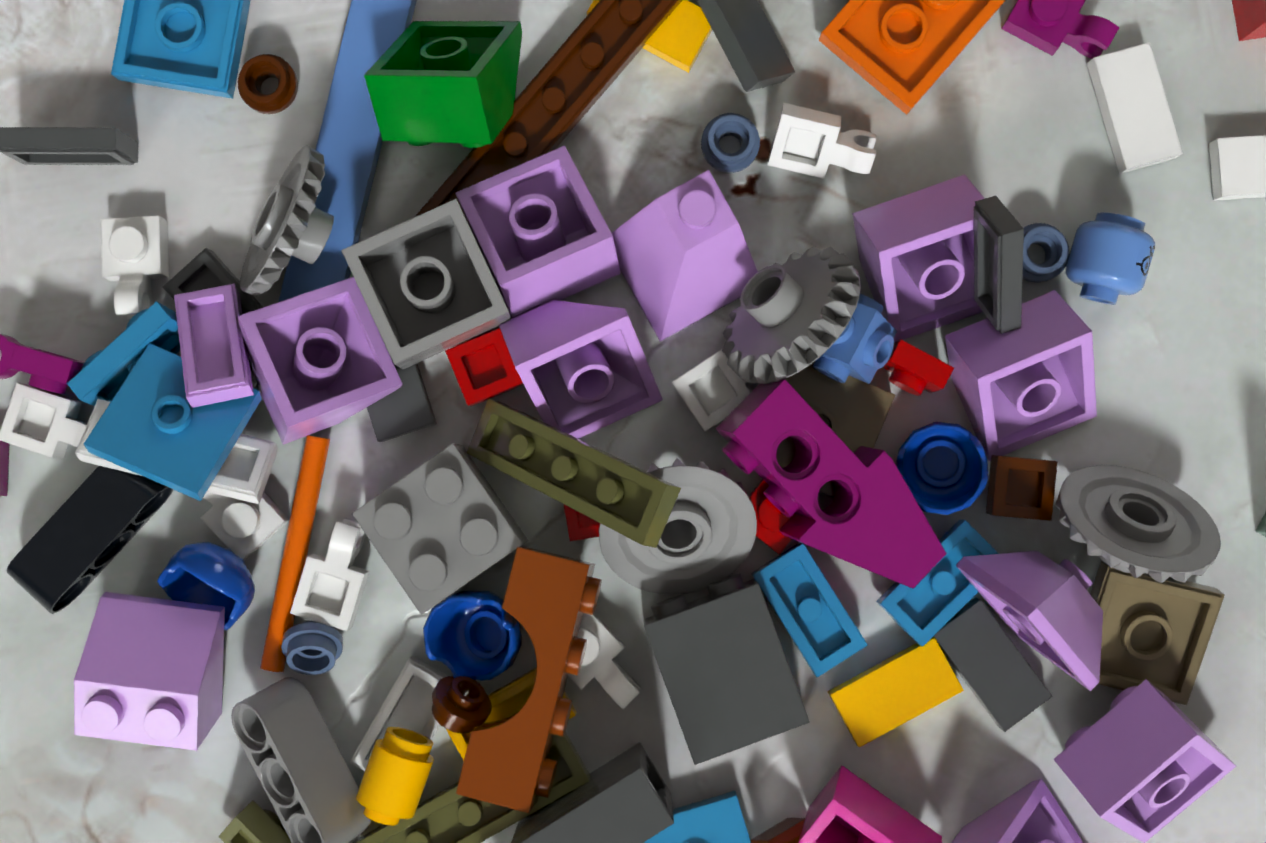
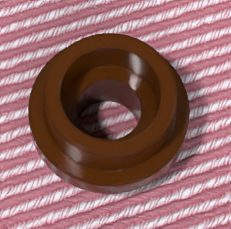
(259, 69)
(460, 704)

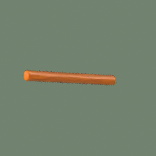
(295, 549)

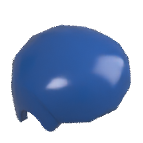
(943, 467)
(210, 577)
(472, 635)

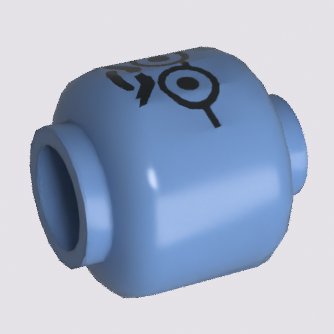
(1110, 257)

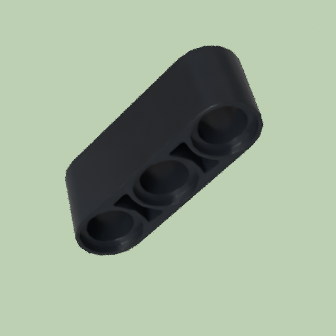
(85, 535)

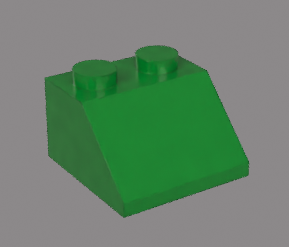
(447, 82)

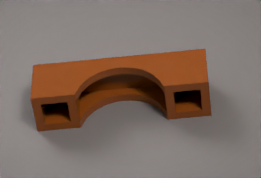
(509, 756)

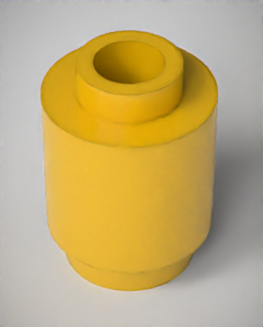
(395, 776)

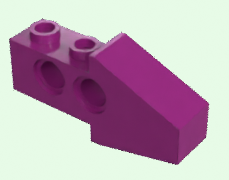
(873, 510)

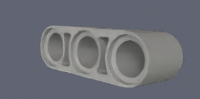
(299, 764)

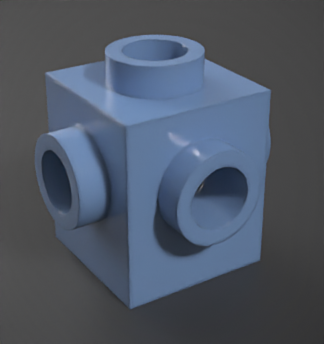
(861, 346)

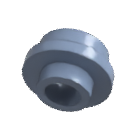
(730, 125)
(1055, 249)
(312, 647)

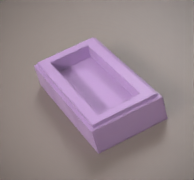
(212, 346)

